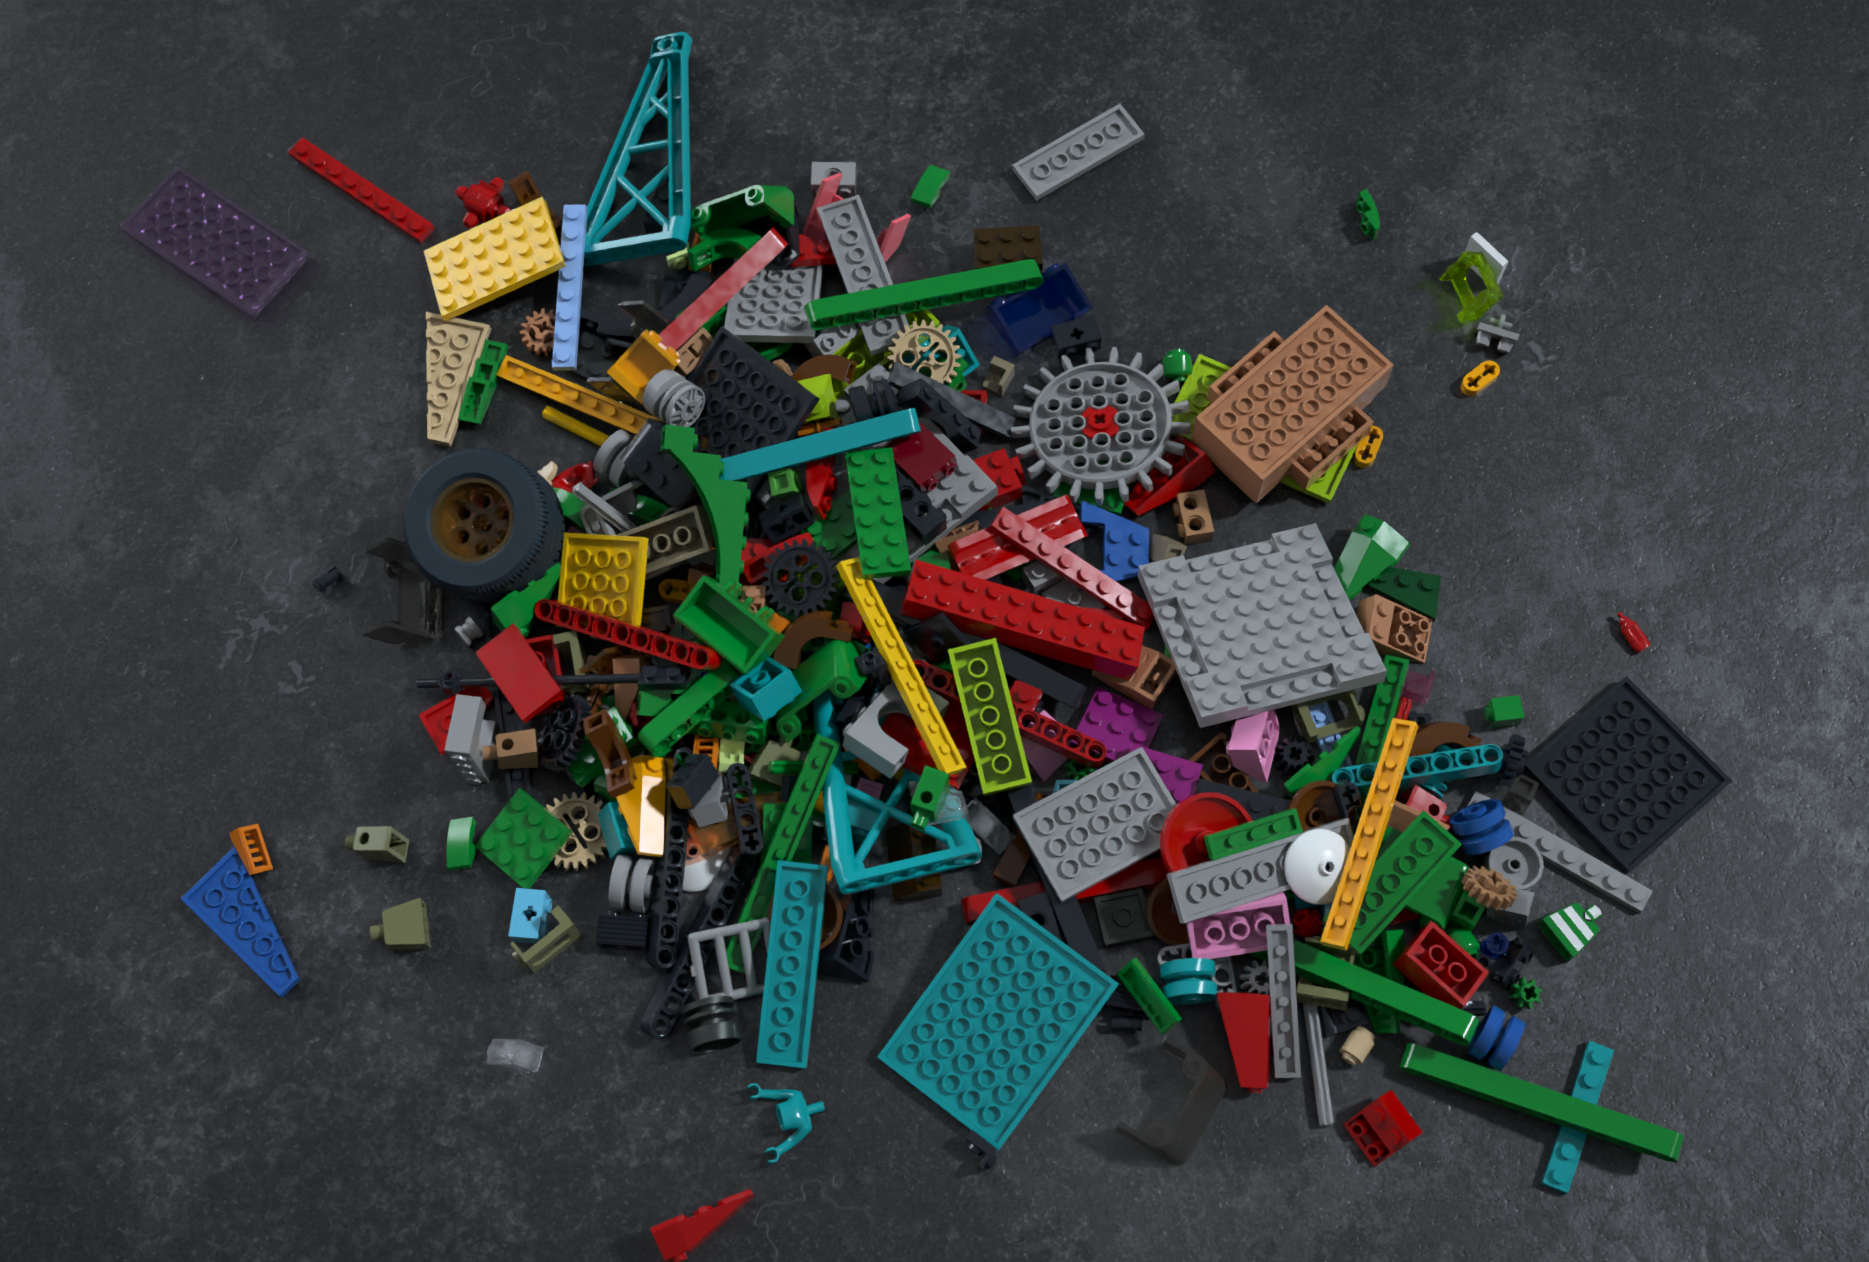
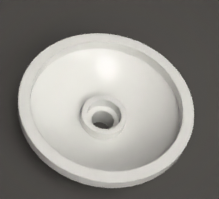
(1306, 865)
(698, 871)

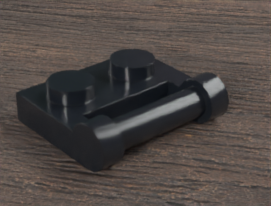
(1350, 1019)

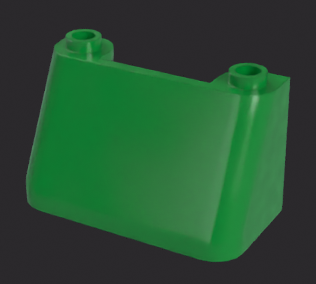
(745, 207)
(828, 667)
(1442, 891)

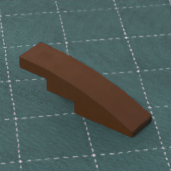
(1015, 858)

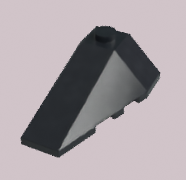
(791, 236)
(851, 950)

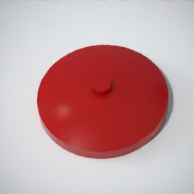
(1190, 820)

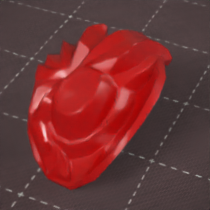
(579, 473)

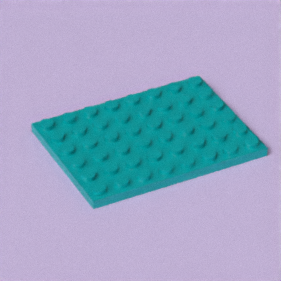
(998, 1021)

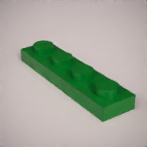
(1253, 834)

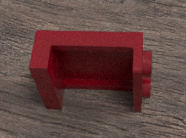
(923, 458)

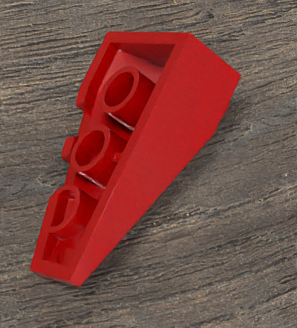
(1187, 474)
(683, 1234)

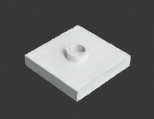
(1495, 260)

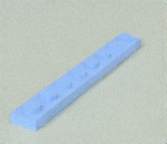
(569, 288)

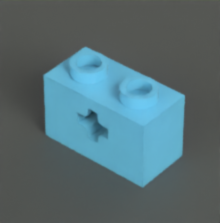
(524, 904)

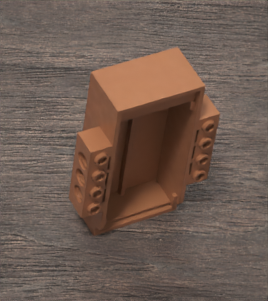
(1292, 405)

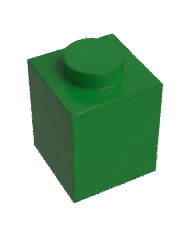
(1504, 712)

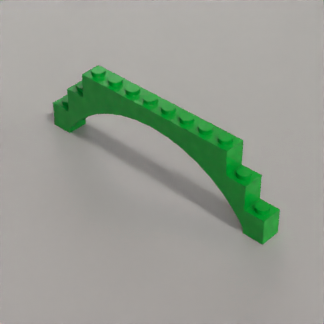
(726, 511)

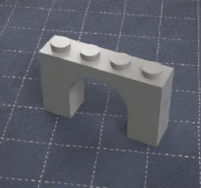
(467, 736)
(869, 741)

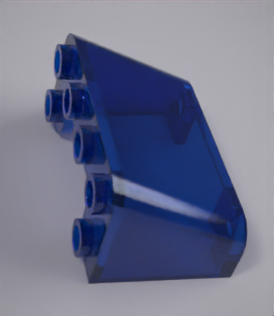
(1028, 315)

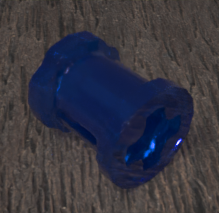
(1497, 939)

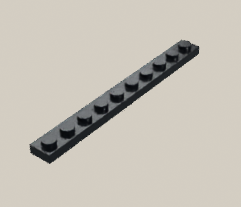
(507, 717)

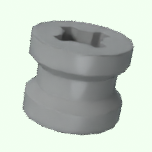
(468, 631)

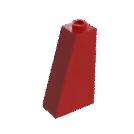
(1248, 1032)

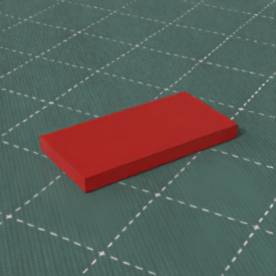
(519, 673)

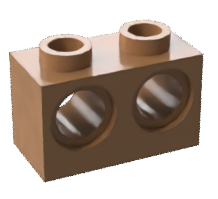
(692, 351)
(1197, 517)

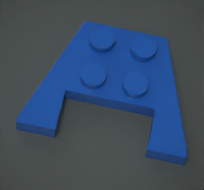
(1123, 545)

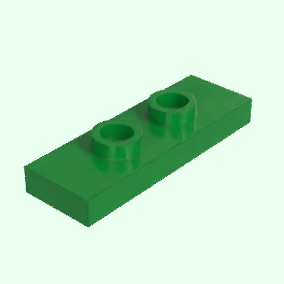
(1149, 996)

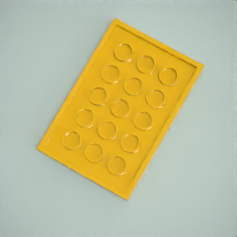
(494, 258)

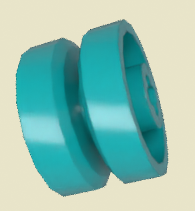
(1189, 981)

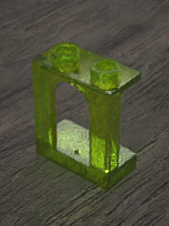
(1473, 307)

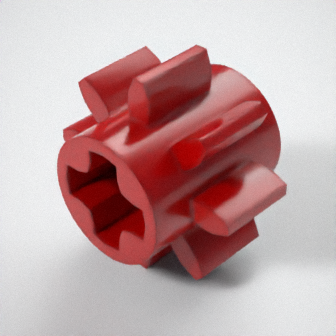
(1307, 923)

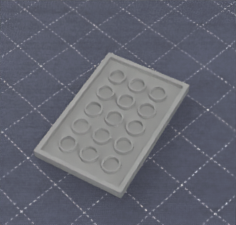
(773, 305)
(1097, 824)

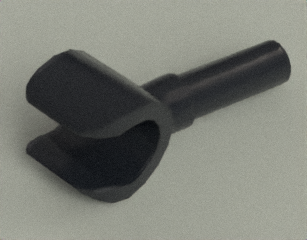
(971, 776)
(1481, 955)

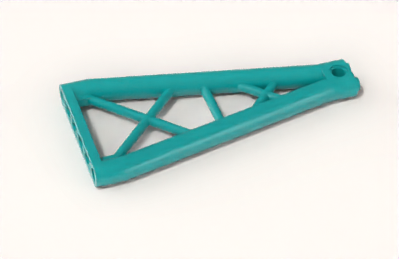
(670, 58)
(849, 868)

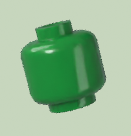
(1177, 365)
(1465, 939)

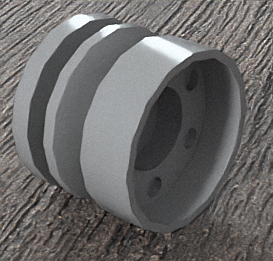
(673, 399)

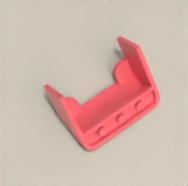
(888, 239)

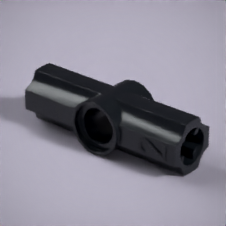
(852, 706)

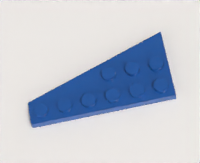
(236, 912)

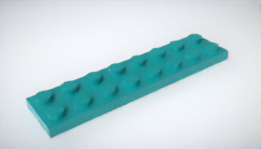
(792, 964)

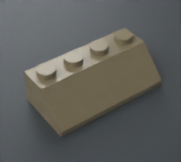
(675, 537)

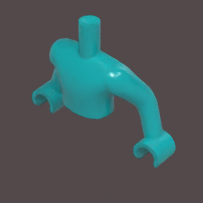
(790, 1114)

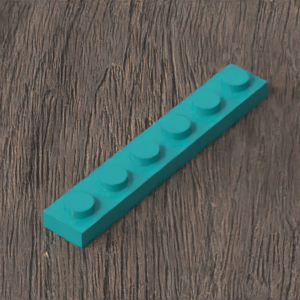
(1570, 1142)

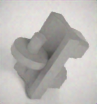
(1506, 337)

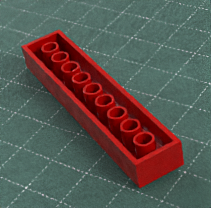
(1024, 620)

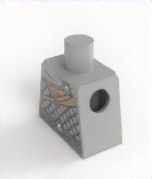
(1518, 913)

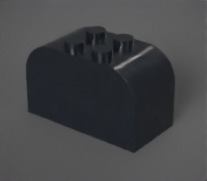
(659, 468)

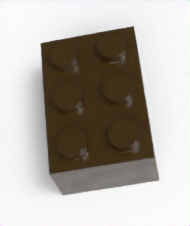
(1007, 245)

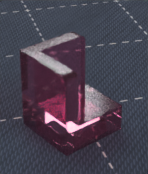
(1418, 686)

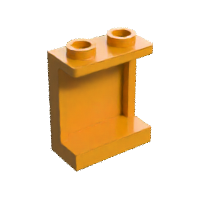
(641, 362)

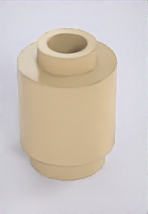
(1357, 1046)

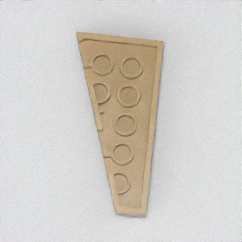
(449, 363)

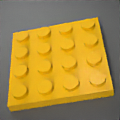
(604, 574)

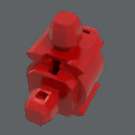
(482, 201)

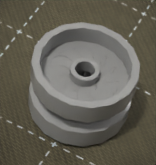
(608, 459)
(1521, 856)
(631, 883)

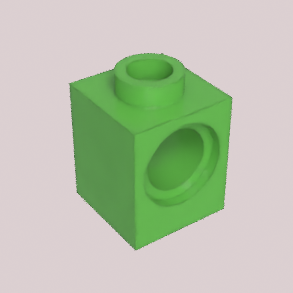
(785, 483)

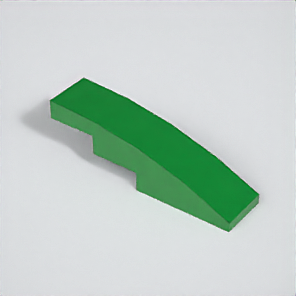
(482, 383)

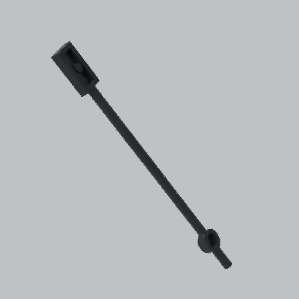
(651, 678)

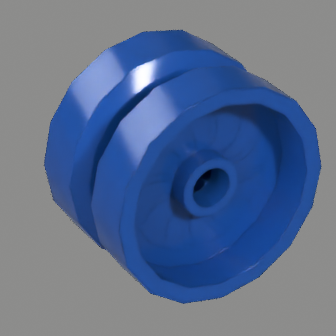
(1482, 827)
(1499, 1039)

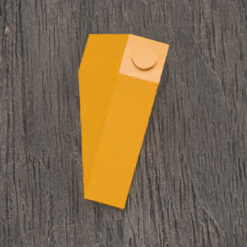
(646, 805)

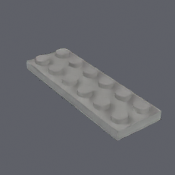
(1078, 152)

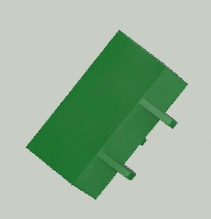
(729, 624)

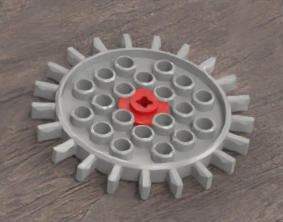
(1100, 425)

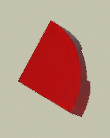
(1018, 469)

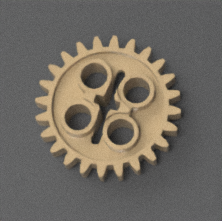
(908, 343)
(584, 826)

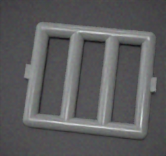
(718, 935)

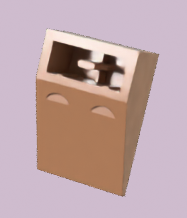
(1395, 628)
(1148, 681)

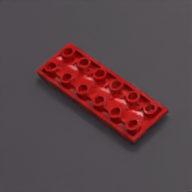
(989, 554)

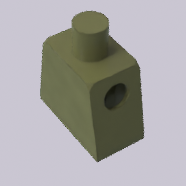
(772, 752)
(379, 844)
(404, 927)

